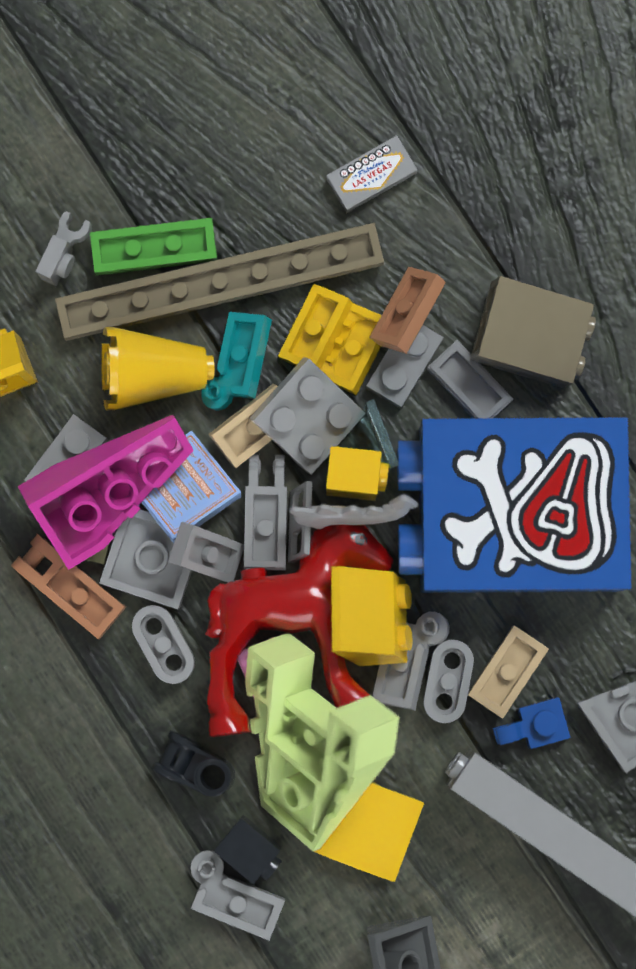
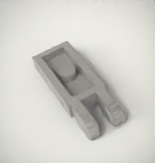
(265, 518)

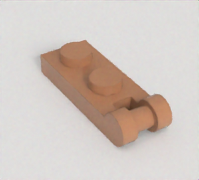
(70, 589)

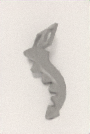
(324, 515)

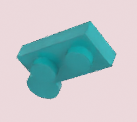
(239, 360)

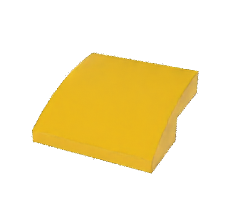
(334, 337)
(375, 832)

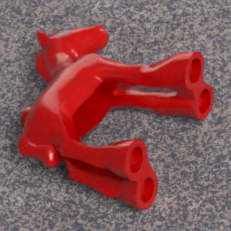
(289, 605)

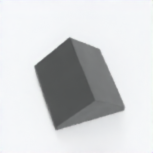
(404, 944)

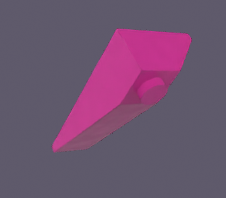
(97, 490)

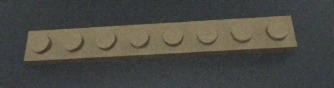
(220, 281)

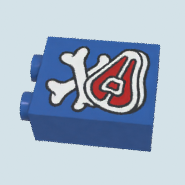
(517, 505)

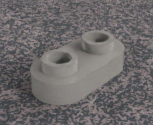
(164, 644)
(449, 681)

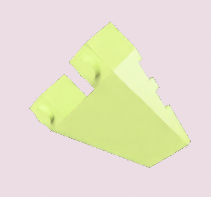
(312, 754)

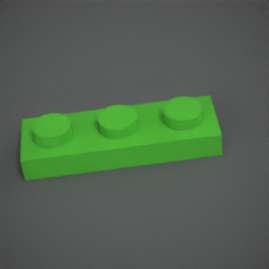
(153, 246)

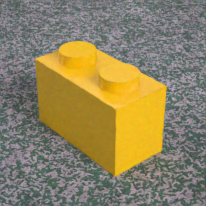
(356, 473)

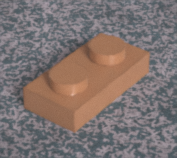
(407, 309)

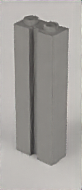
(544, 827)

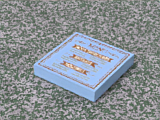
(192, 492)

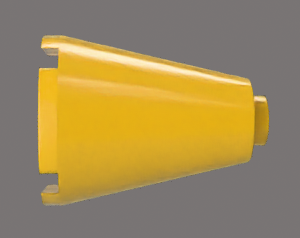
(150, 368)

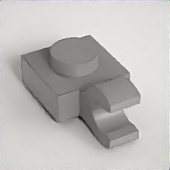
(57, 257)

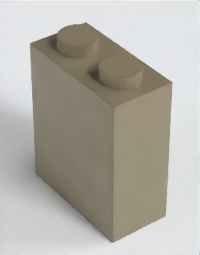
(533, 332)

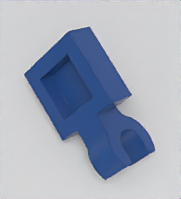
(538, 724)

